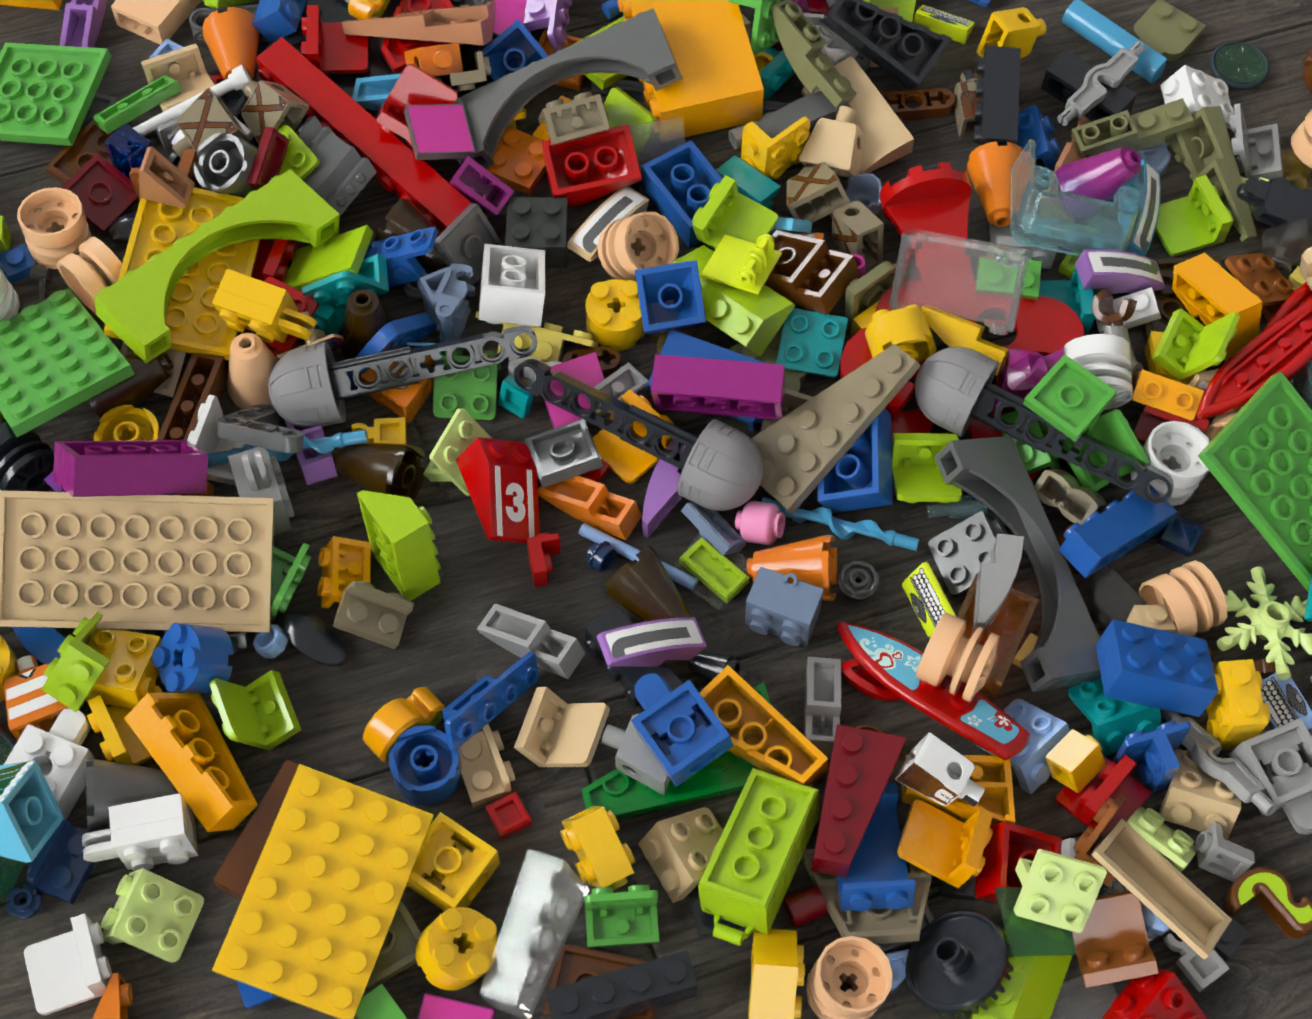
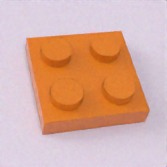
(518, 160)

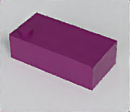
(718, 387)
(129, 467)

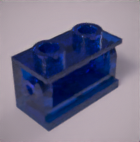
(127, 149)

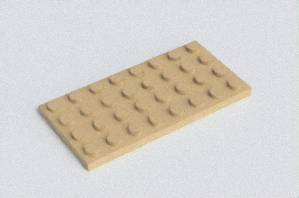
(136, 561)

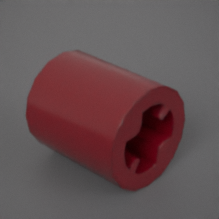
(805, 906)

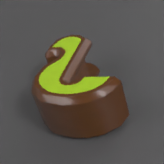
(1274, 896)

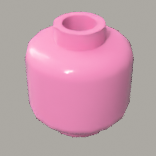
(760, 522)

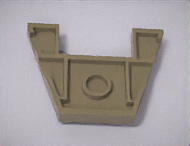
(876, 925)

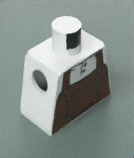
(939, 773)

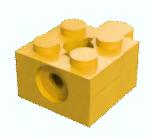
(260, 308)
(452, 865)

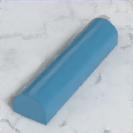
(1112, 38)

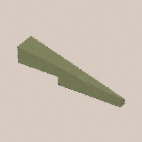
(1208, 152)

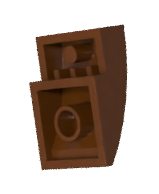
(810, 272)

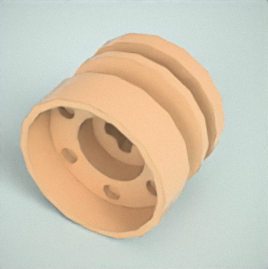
(53, 225)
(637, 244)
(1190, 597)
(958, 657)
(859, 965)

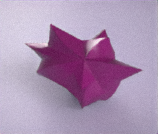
(1024, 371)

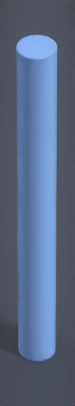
(630, 553)

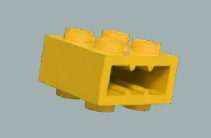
(130, 667)
(1238, 707)
(600, 853)

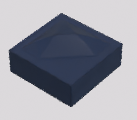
(1181, 535)

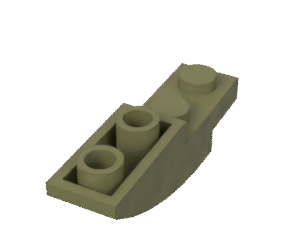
(803, 47)
(1133, 131)

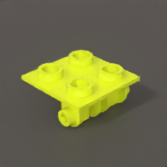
(743, 262)

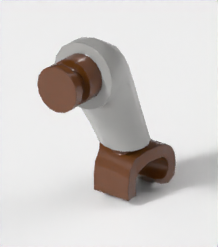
(1103, 310)

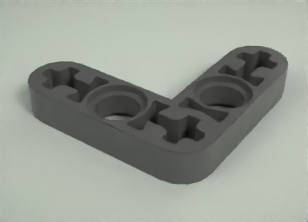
(260, 428)

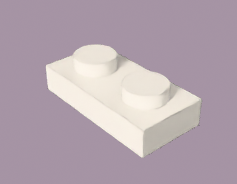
(1145, 310)

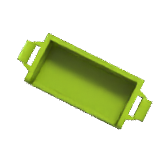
(758, 854)

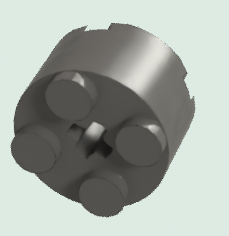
(225, 164)

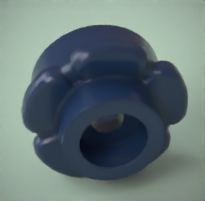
(600, 556)
(26, 910)

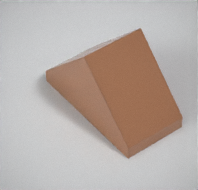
(163, 181)

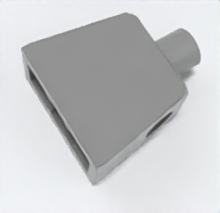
(635, 757)

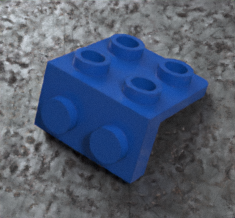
(1034, 126)

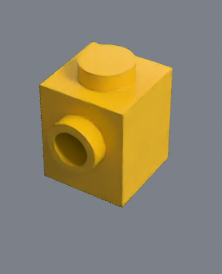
(1075, 760)

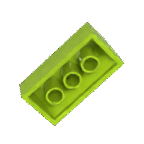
(740, 314)
(401, 541)
(1031, 989)

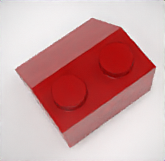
(1003, 853)

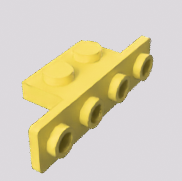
(549, 340)

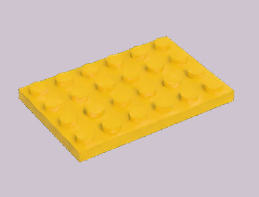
(190, 313)
(323, 893)

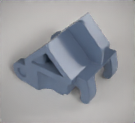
(446, 301)

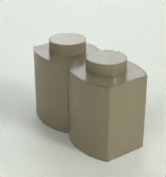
(1063, 490)

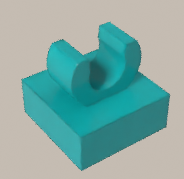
(514, 398)

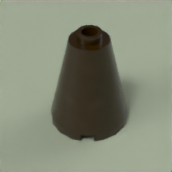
(407, 218)
(362, 320)
(137, 387)
(382, 467)
(646, 589)

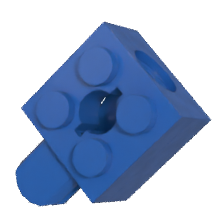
(678, 727)

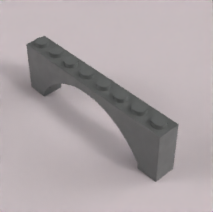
(627, 48)
(998, 478)

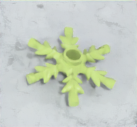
(1269, 622)

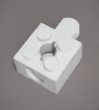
(58, 756)
(145, 834)

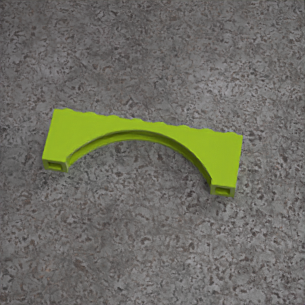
(140, 300)

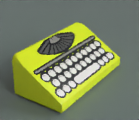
(944, 23)
(926, 597)

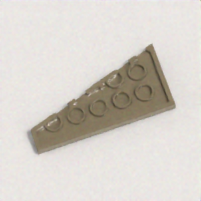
(817, 434)

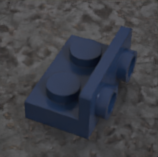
(61, 865)

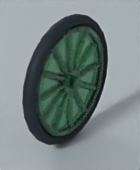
(1239, 65)

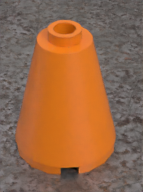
(232, 40)
(991, 177)
(808, 559)

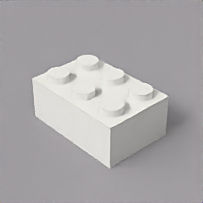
(512, 285)

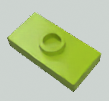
(714, 570)

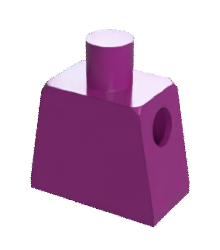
(480, 186)

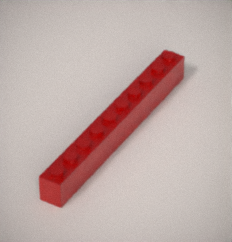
(350, 122)

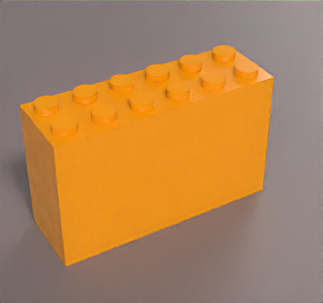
(716, 65)

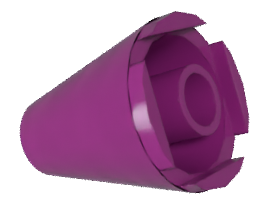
(1100, 174)

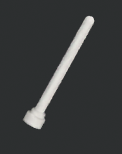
(236, 80)

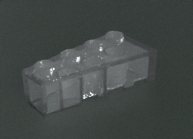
(533, 933)

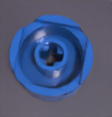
(193, 657)
(428, 784)

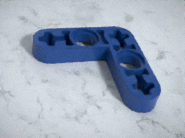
(396, 335)

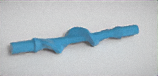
(321, 445)
(846, 529)

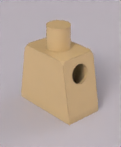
(836, 143)

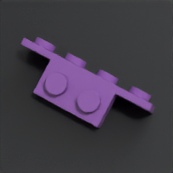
(549, 14)

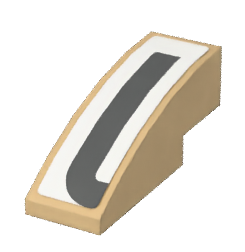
(620, 205)

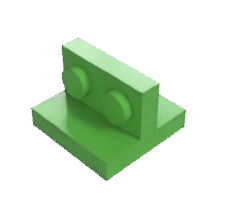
(1070, 398)

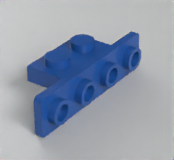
(401, 254)
(487, 700)

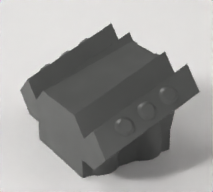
(341, 169)

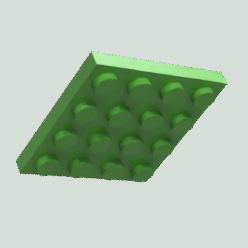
(47, 91)

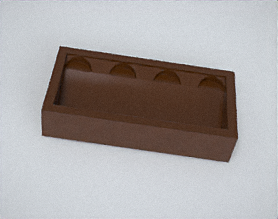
(241, 861)

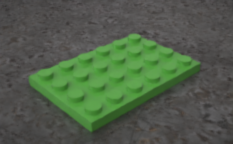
(54, 361)
(1267, 470)

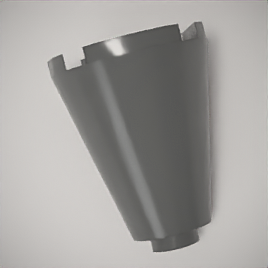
(119, 784)

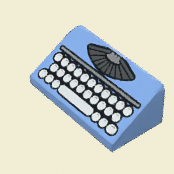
(1285, 702)

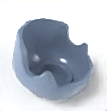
(866, 189)

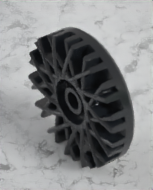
(958, 963)

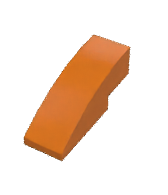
(593, 505)

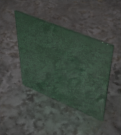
(1029, 936)

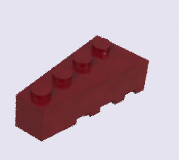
(854, 786)

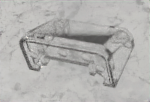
(962, 277)

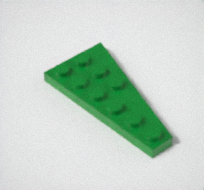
(630, 797)

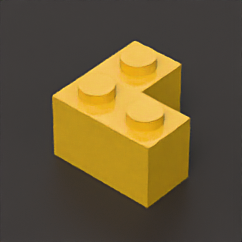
(775, 975)

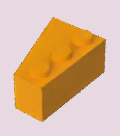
(1214, 293)
(990, 773)

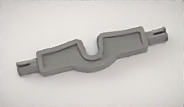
(1092, 91)
(1228, 770)

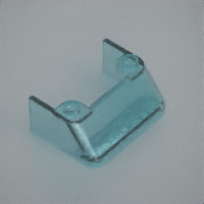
(1069, 221)

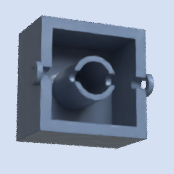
(783, 607)

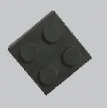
(540, 226)

